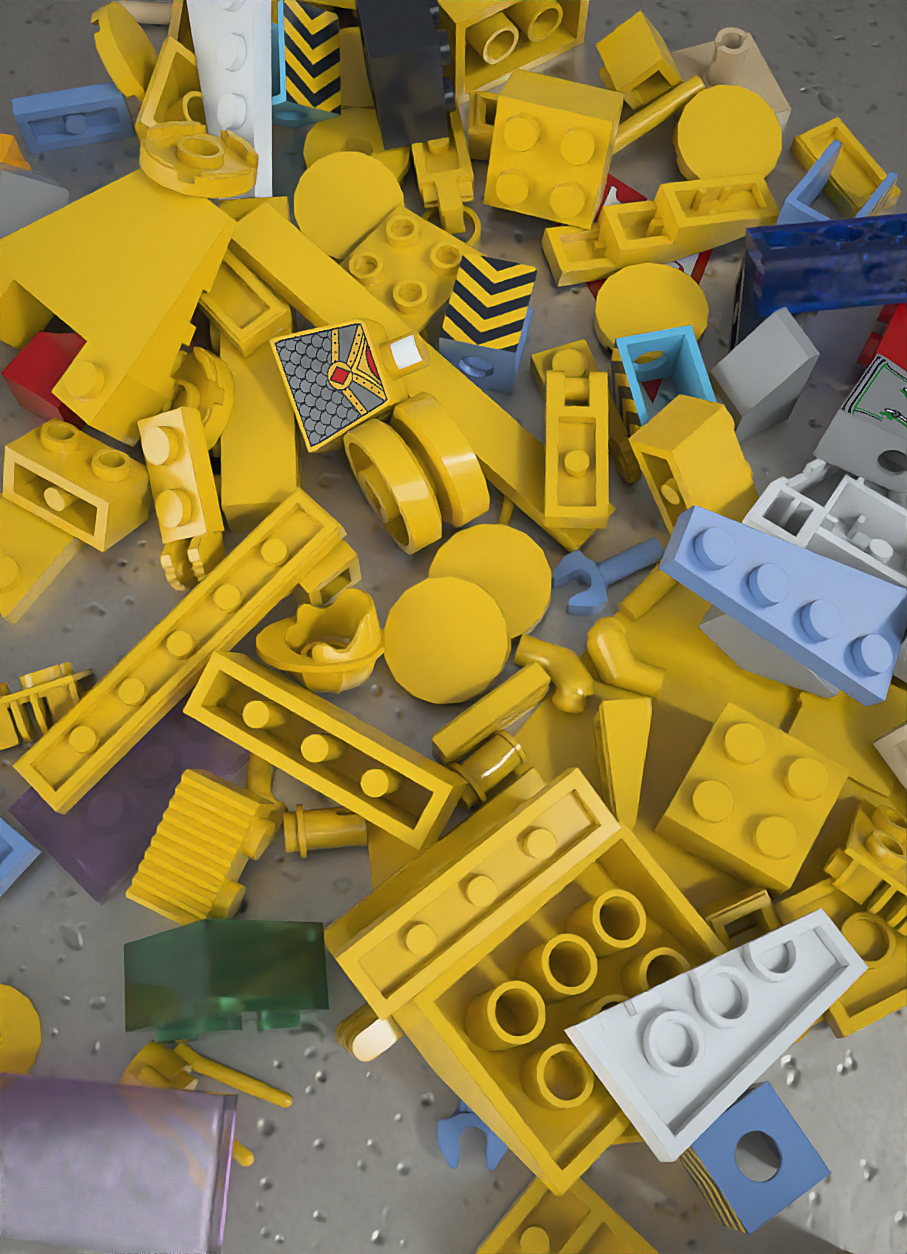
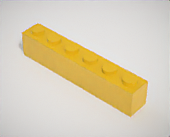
(262, 432)

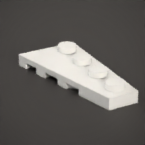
(236, 75)
(709, 1033)

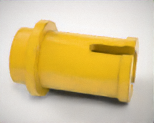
(488, 767)
(323, 829)

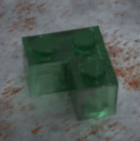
(221, 973)

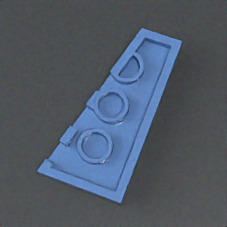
(798, 600)

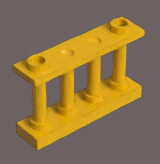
(467, 886)

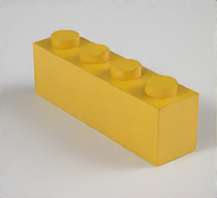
(326, 748)

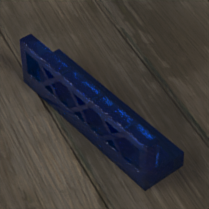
(827, 274)

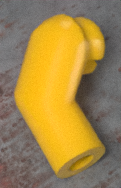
(616, 662)
(563, 667)

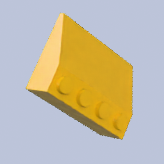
(502, 1009)

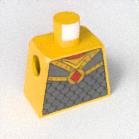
(345, 377)

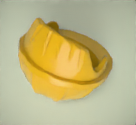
(327, 645)

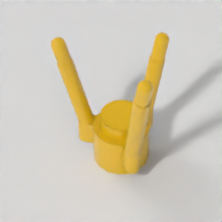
(172, 1068)

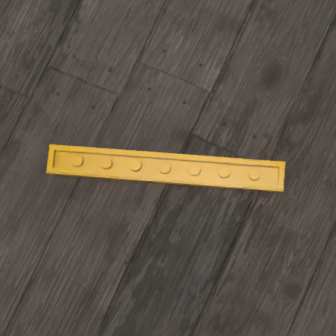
(330, 295)

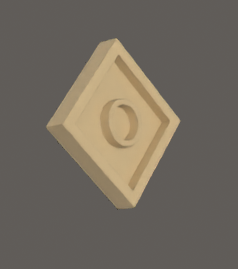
(732, 61)

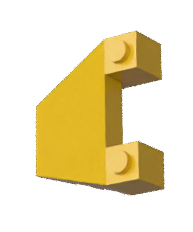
(127, 280)

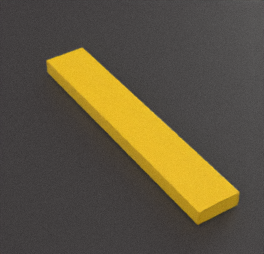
(176, 651)

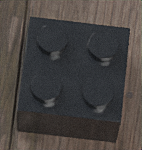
(406, 69)

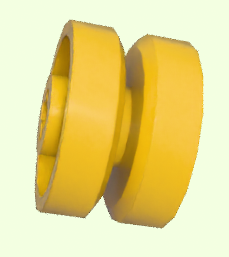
(417, 472)

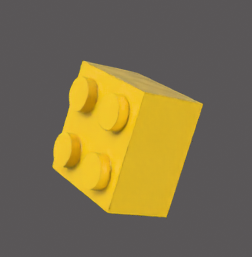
(552, 147)
(753, 801)

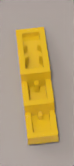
(674, 225)

